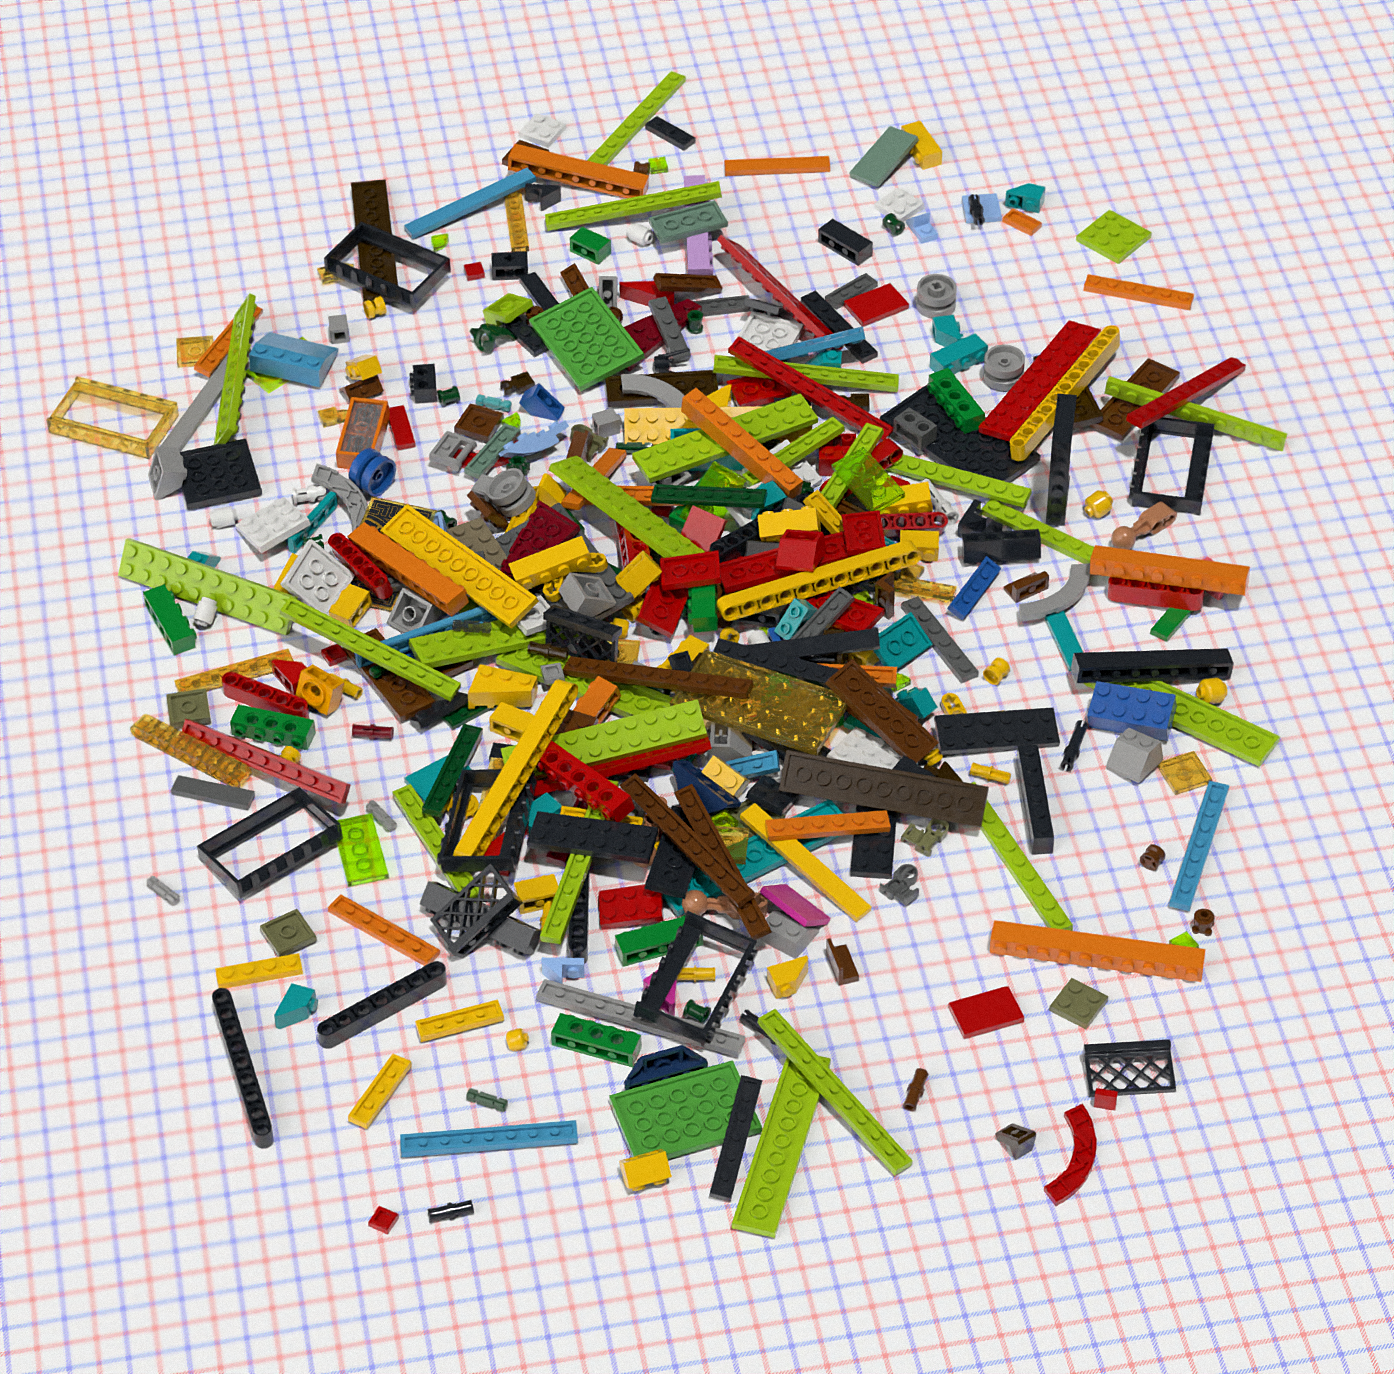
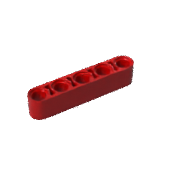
(885, 453)
(908, 521)
(360, 565)
(1154, 594)
(262, 695)

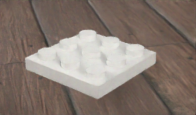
(769, 331)
(272, 524)
(317, 577)
(865, 749)

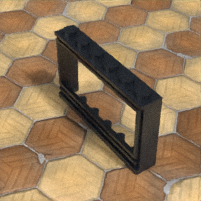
(364, 232)
(1060, 460)
(1198, 469)
(260, 821)
(514, 831)
(671, 966)

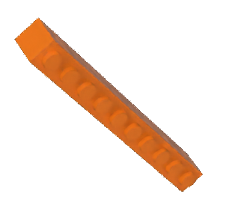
(1097, 951)

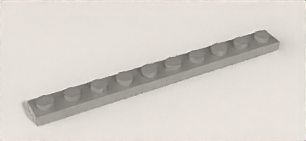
(622, 1013)

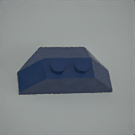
(711, 794)
(664, 1065)

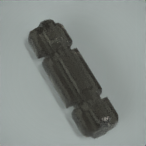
(471, 626)

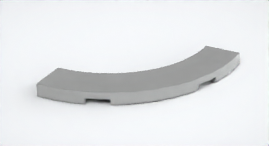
(654, 387)
(344, 489)
(1061, 599)

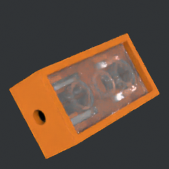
(362, 429)

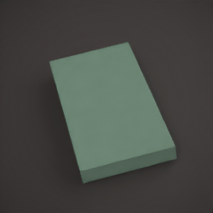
(884, 156)
(688, 222)

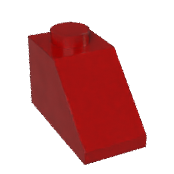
(288, 673)

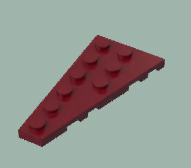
(647, 334)
(543, 531)

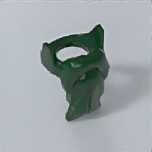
(493, 332)

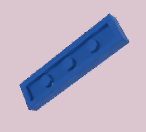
(974, 588)

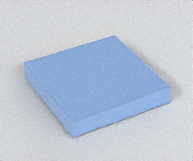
(990, 204)

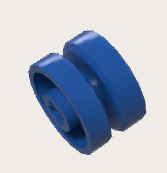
(372, 472)

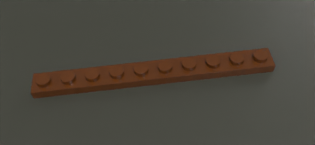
(659, 677)
(704, 827)
(688, 841)

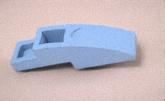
(534, 442)

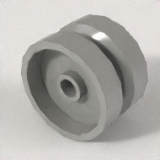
(936, 295)
(1003, 367)
(511, 492)

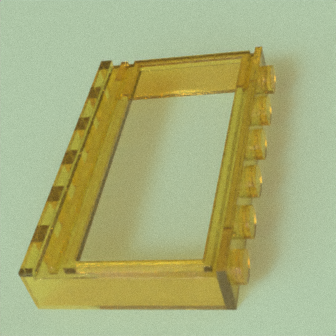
(106, 438)

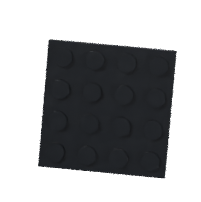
(219, 474)

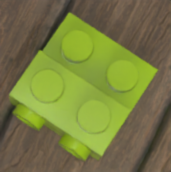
(506, 309)

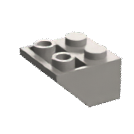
(729, 743)

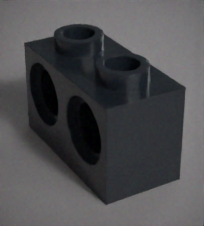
(424, 383)

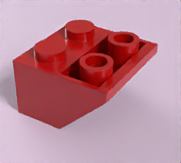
(833, 452)
(800, 550)

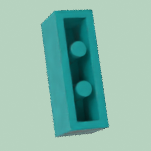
(959, 354)

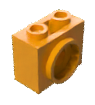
(320, 689)

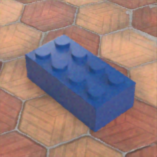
(1125, 707)

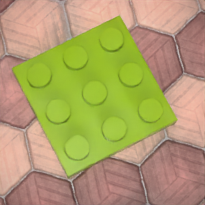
(1113, 236)

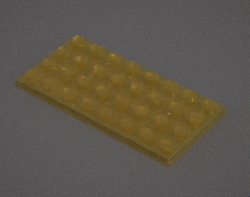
(776, 709)

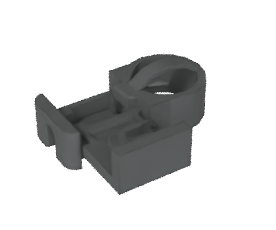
(902, 890)

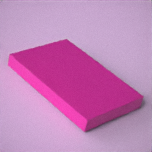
(795, 905)

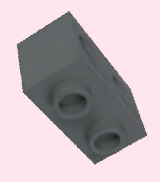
(915, 428)

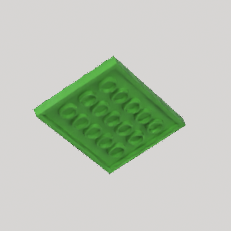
(586, 339)
(680, 1111)

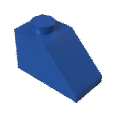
(541, 403)

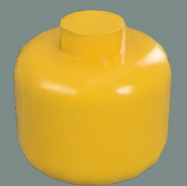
(624, 624)
(517, 1039)

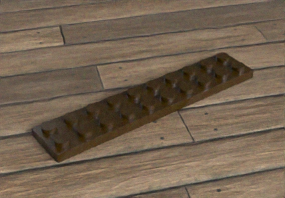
(372, 208)
(884, 788)

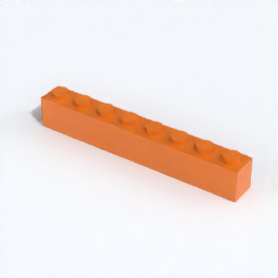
(578, 172)
(739, 443)
(409, 569)
(1170, 570)

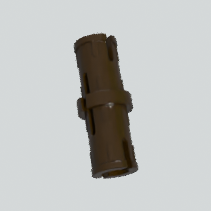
(548, 651)

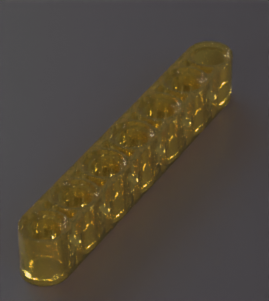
(191, 751)

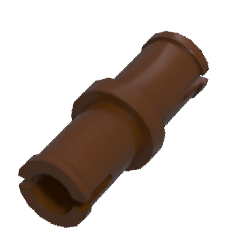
(915, 1089)

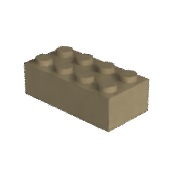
(478, 537)

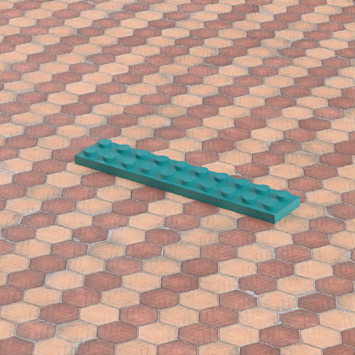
(759, 860)

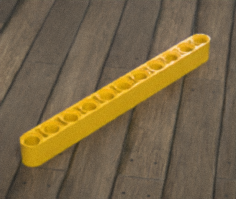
(1071, 383)
(819, 581)
(517, 769)

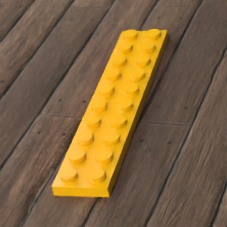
(655, 423)
(481, 580)

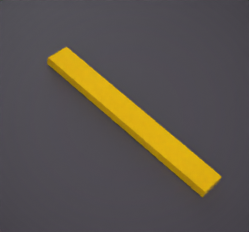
(809, 866)

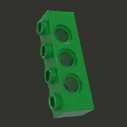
(955, 400)
(272, 727)
(596, 1040)

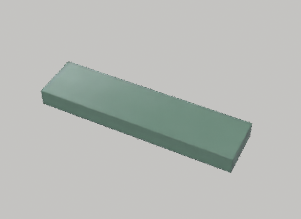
(489, 453)

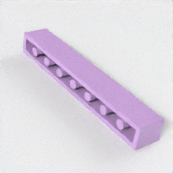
(698, 245)

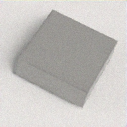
(552, 672)

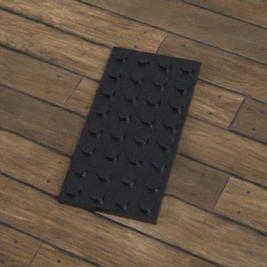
(968, 451)

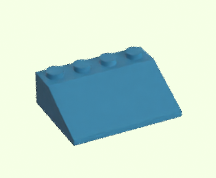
(292, 358)

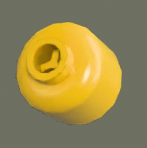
(1098, 504)
(1211, 690)

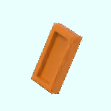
(1022, 222)

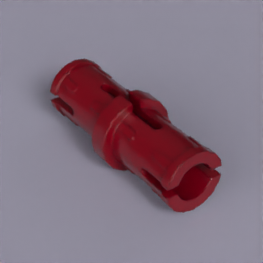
(372, 731)

